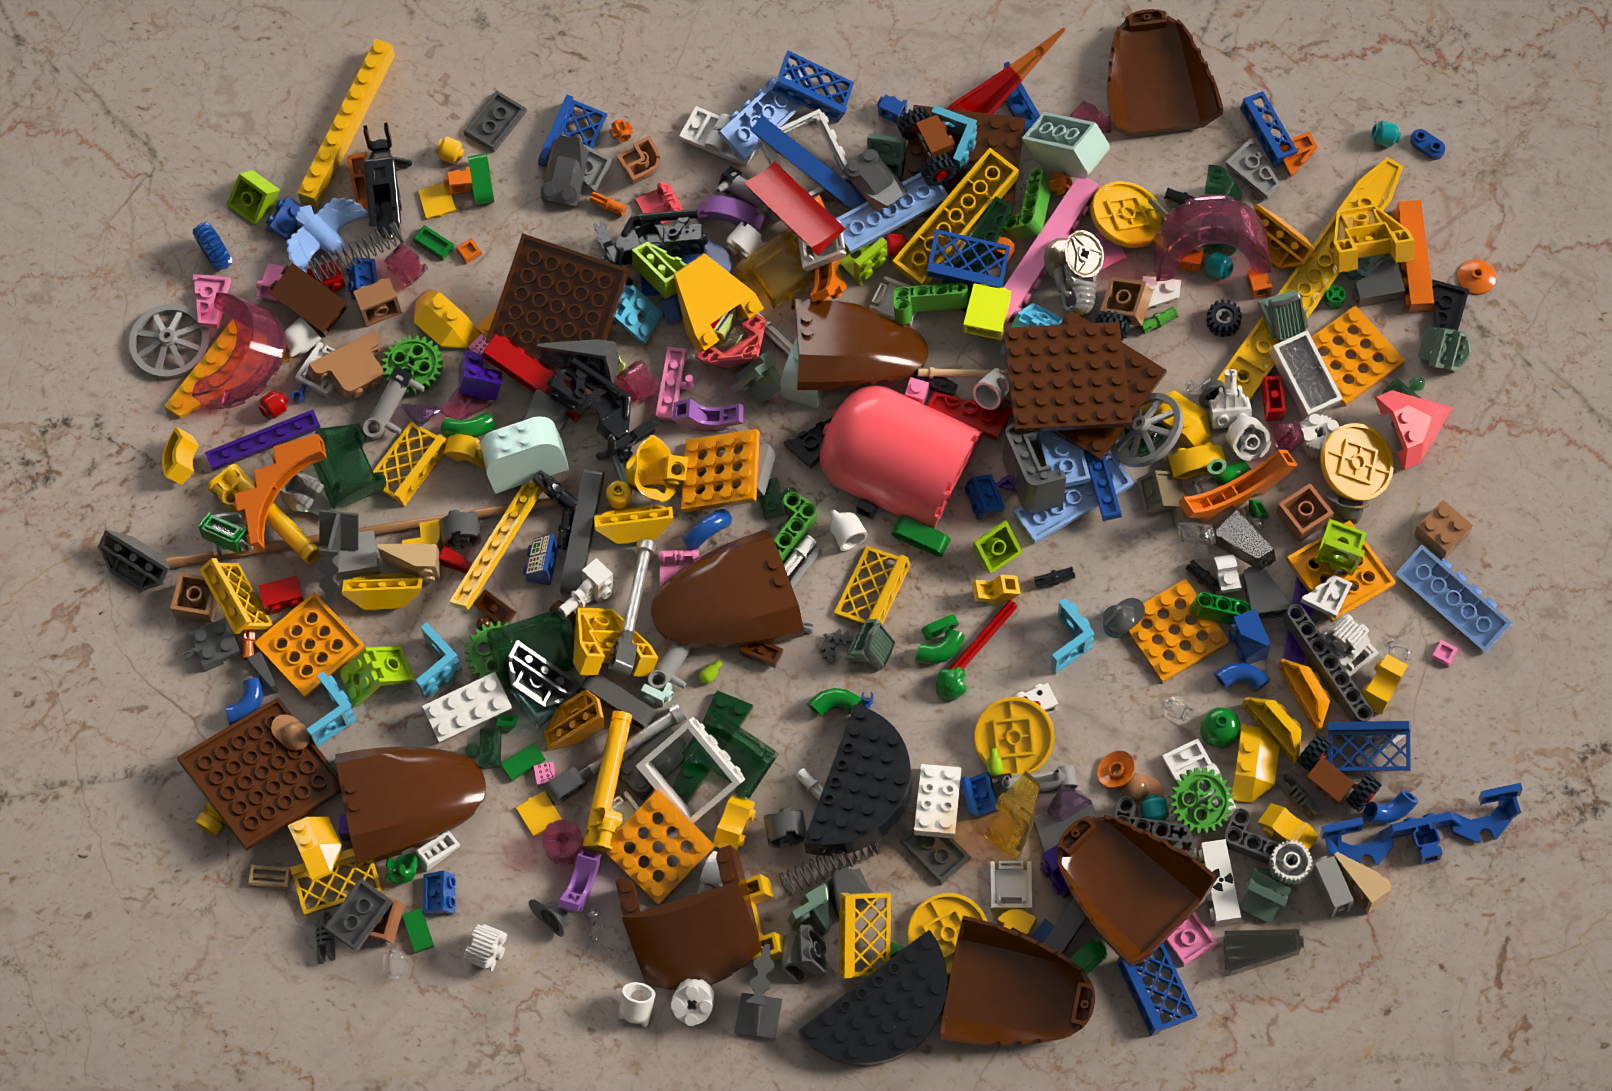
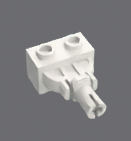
(1229, 404)
(596, 584)

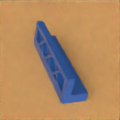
(1021, 105)
(1263, 133)

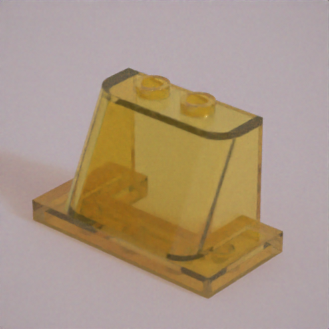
(776, 269)
(1017, 816)

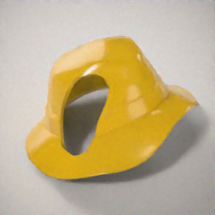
(647, 469)

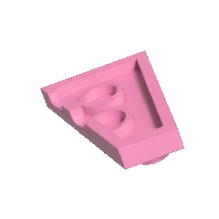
(205, 291)

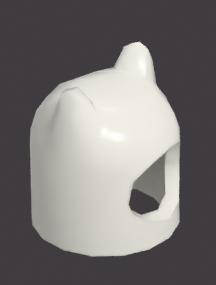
(300, 337)
(991, 390)
(847, 530)
(633, 1010)

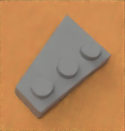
(596, 168)
(1252, 169)

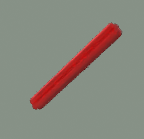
(985, 635)

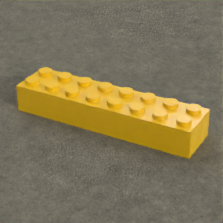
(957, 214)

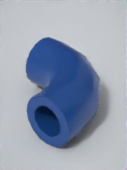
(706, 528)
(1242, 673)
(249, 702)
(1390, 811)

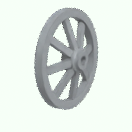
(167, 344)
(1144, 427)

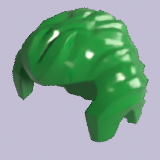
(951, 684)
(401, 870)

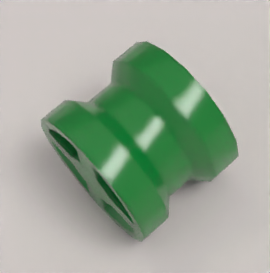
(1335, 292)

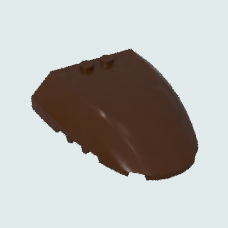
(1158, 78)
(852, 345)
(730, 598)
(405, 797)
(1130, 883)
(1012, 989)

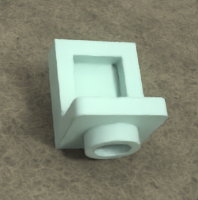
(653, 695)

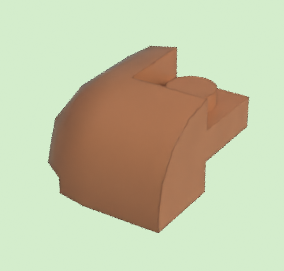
(640, 160)

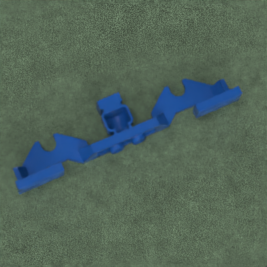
(1425, 829)

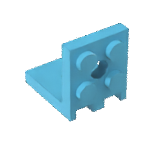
(963, 126)
(630, 305)
(1034, 316)
(1081, 631)
(443, 670)
(335, 720)

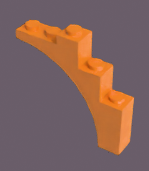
(827, 278)
(268, 482)
(1239, 490)

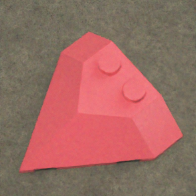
(742, 352)
(1415, 422)

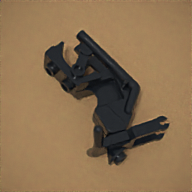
(381, 183)
(648, 228)
(609, 401)

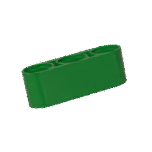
(481, 179)
(921, 536)
(1217, 607)

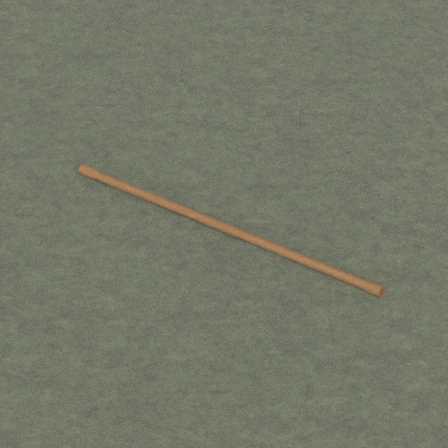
(180, 561)

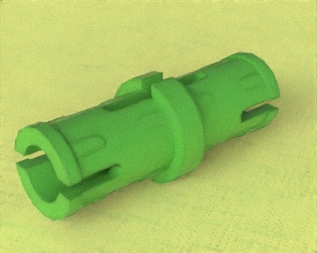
(1159, 320)

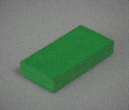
(433, 242)
(523, 762)
(418, 930)

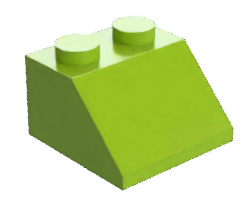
(252, 196)
(996, 548)

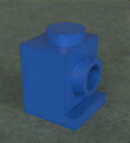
(891, 107)

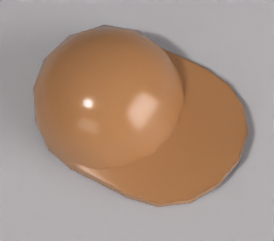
(290, 732)
(1140, 787)

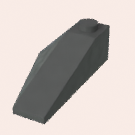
(597, 354)

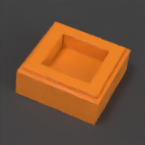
(469, 250)

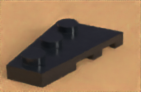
(1448, 304)

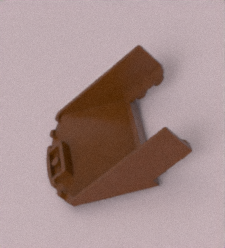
(696, 935)

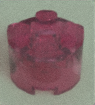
(405, 264)
(639, 382)
(560, 831)

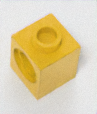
(678, 461)

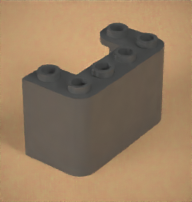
(1035, 485)

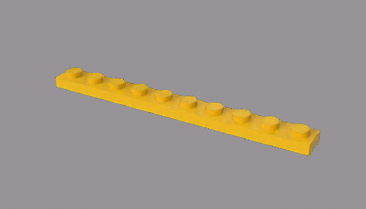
(495, 546)

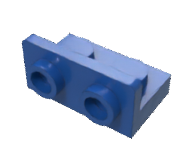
(361, 275)
(983, 496)
(439, 893)

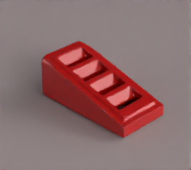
(454, 561)

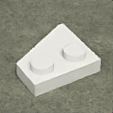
(1163, 291)
(1328, 596)

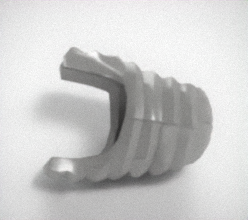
(1082, 297)
(304, 495)

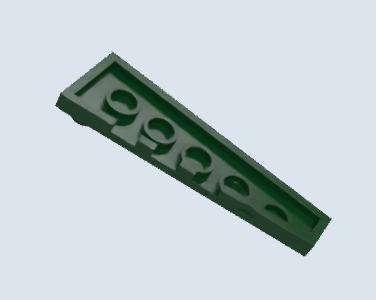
(988, 229)
(691, 776)

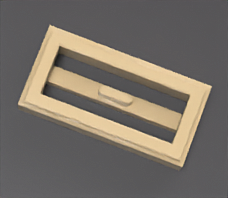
(286, 878)

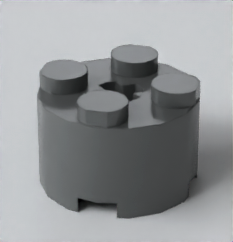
(460, 529)
(785, 827)

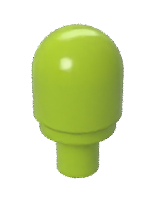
(710, 672)
(994, 763)

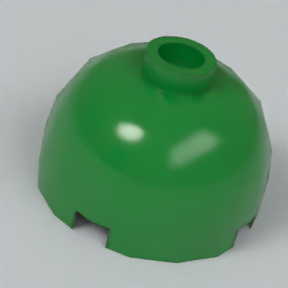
(1220, 727)

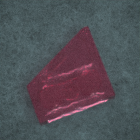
(463, 406)
(1287, 435)

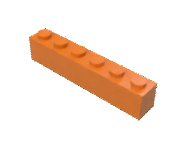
(1417, 271)

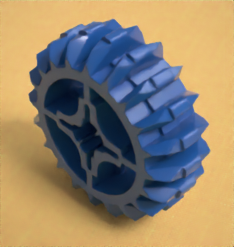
(212, 246)

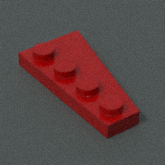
(972, 414)

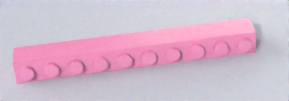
(1060, 225)

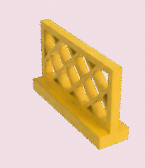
(422, 468)
(889, 589)
(231, 604)
(345, 858)
(847, 933)

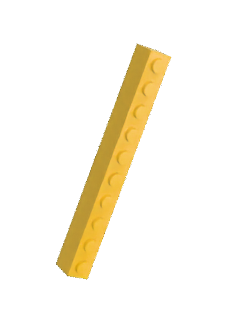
(346, 124)

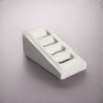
(440, 855)

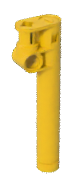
(235, 480)
(603, 820)

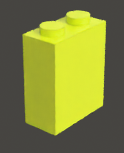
(987, 311)

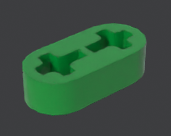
(939, 627)

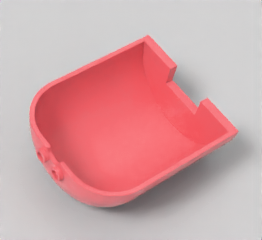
(896, 452)

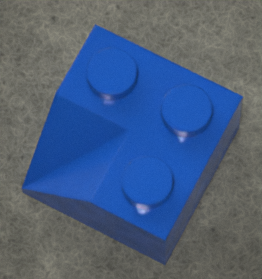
(1249, 637)

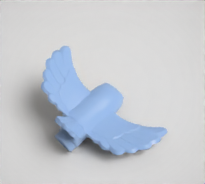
(321, 229)

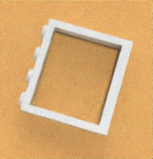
(829, 136)
(710, 745)

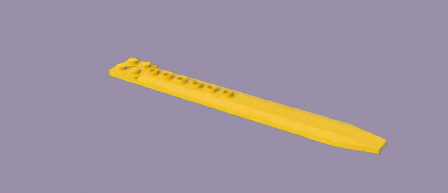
(1312, 278)

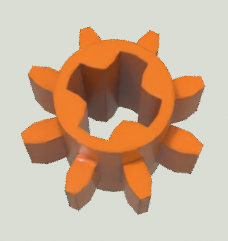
(621, 130)
(1060, 183)

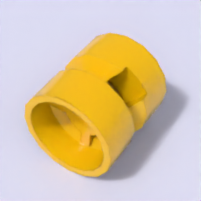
(209, 821)

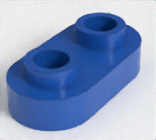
(1427, 143)

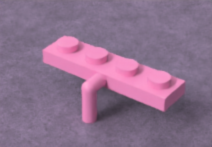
(672, 382)

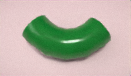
(472, 427)
(1224, 474)
(941, 651)
(833, 699)

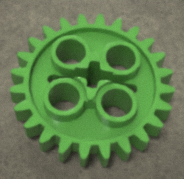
(406, 350)
(476, 656)
(1211, 815)

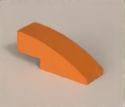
(355, 164)

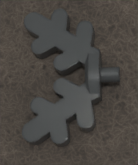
(827, 646)

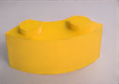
(178, 456)
(1194, 460)
(1384, 683)
(734, 822)
(1284, 826)

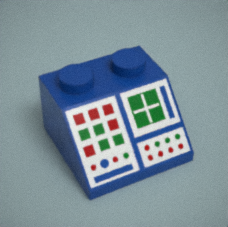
(541, 560)

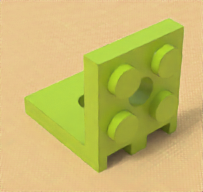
(865, 265)
(1340, 554)
(375, 671)

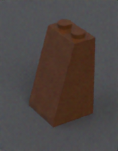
(308, 298)

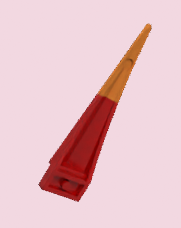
(994, 92)

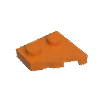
(1306, 148)

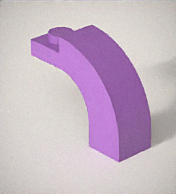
(729, 210)
(707, 418)
(581, 882)

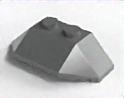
(133, 560)
(538, 677)

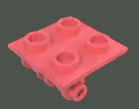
(659, 200)

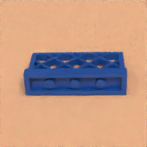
(808, 96)
(563, 119)
(960, 275)
(1371, 728)
(1143, 999)

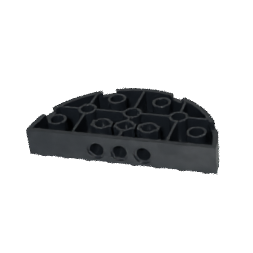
(864, 787)
(886, 1011)

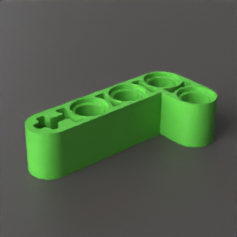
(1034, 207)
(928, 298)
(797, 519)

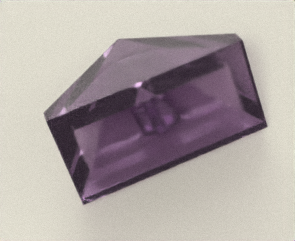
(421, 413)
(1067, 803)

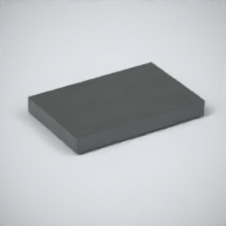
(495, 121)
(1051, 830)
(936, 854)
(358, 914)

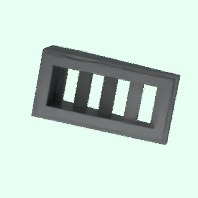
(260, 666)

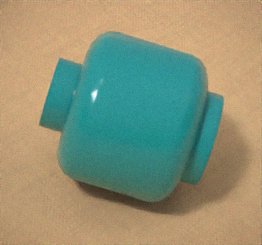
(1385, 133)
(1219, 265)
(1155, 808)

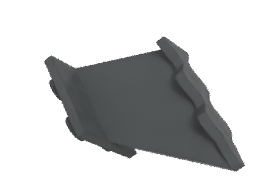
(336, 532)
(758, 1013)

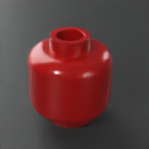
(895, 243)
(273, 404)

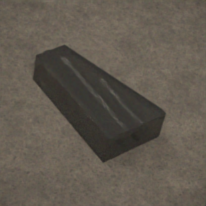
(1241, 539)
(1257, 948)

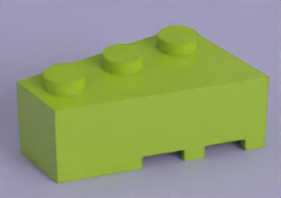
(657, 267)

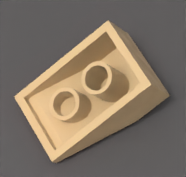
(413, 559)
(1364, 883)

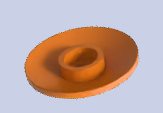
(1476, 284)
(1111, 765)

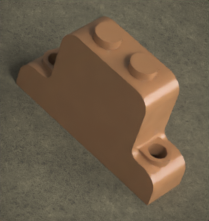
(351, 367)

